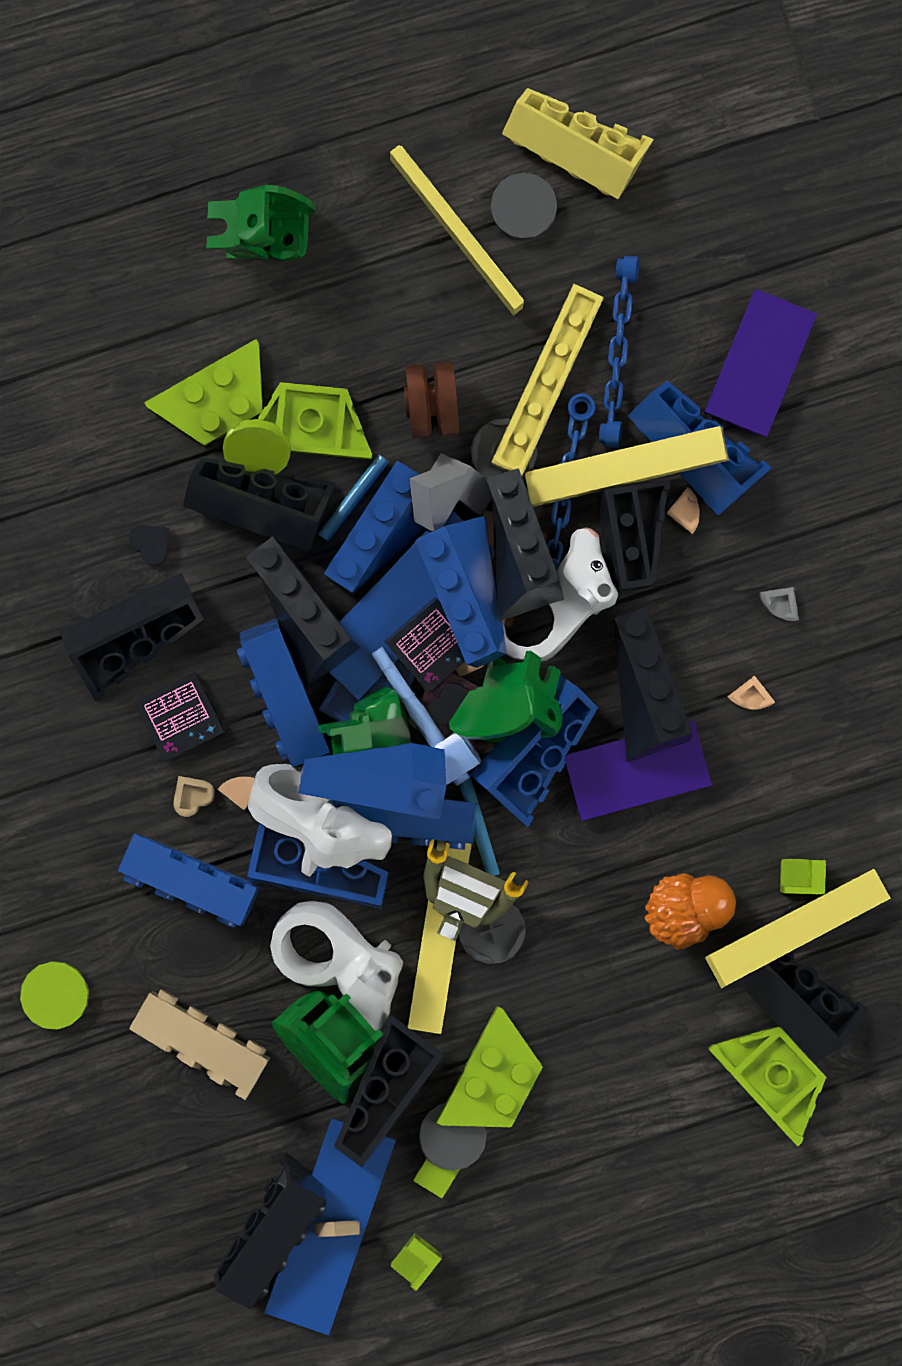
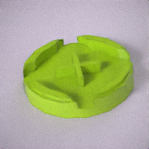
(257, 446)
(54, 995)

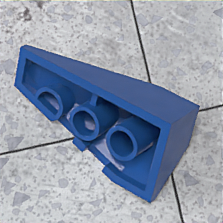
(390, 778)

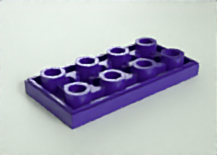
(760, 363)
(608, 783)

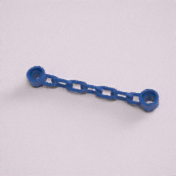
(627, 270)
(574, 416)

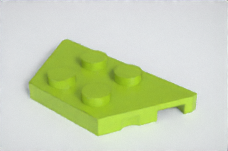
(215, 396)
(317, 420)
(775, 1076)
(493, 1079)

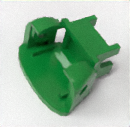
(249, 223)
(510, 702)
(374, 723)
(329, 1042)

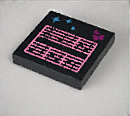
(427, 646)
(179, 717)

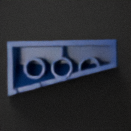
(671, 414)
(379, 533)
(464, 581)
(525, 763)
(454, 826)

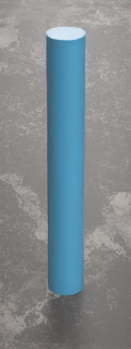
(353, 498)
(481, 834)

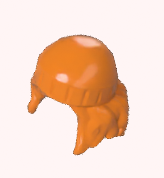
(688, 908)

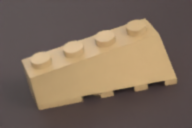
(200, 1042)

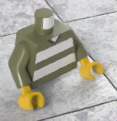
(465, 892)

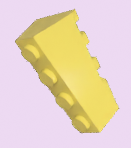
(576, 142)

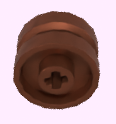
(431, 400)

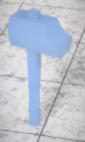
(459, 752)

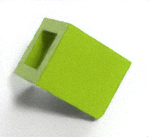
(802, 876)
(416, 1261)

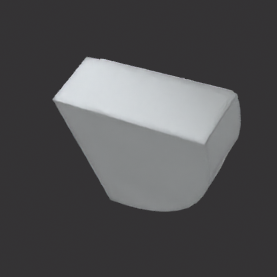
(781, 603)

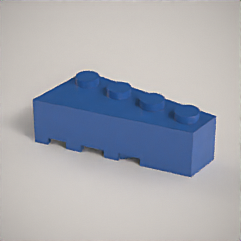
(283, 693)
(279, 861)
(188, 879)

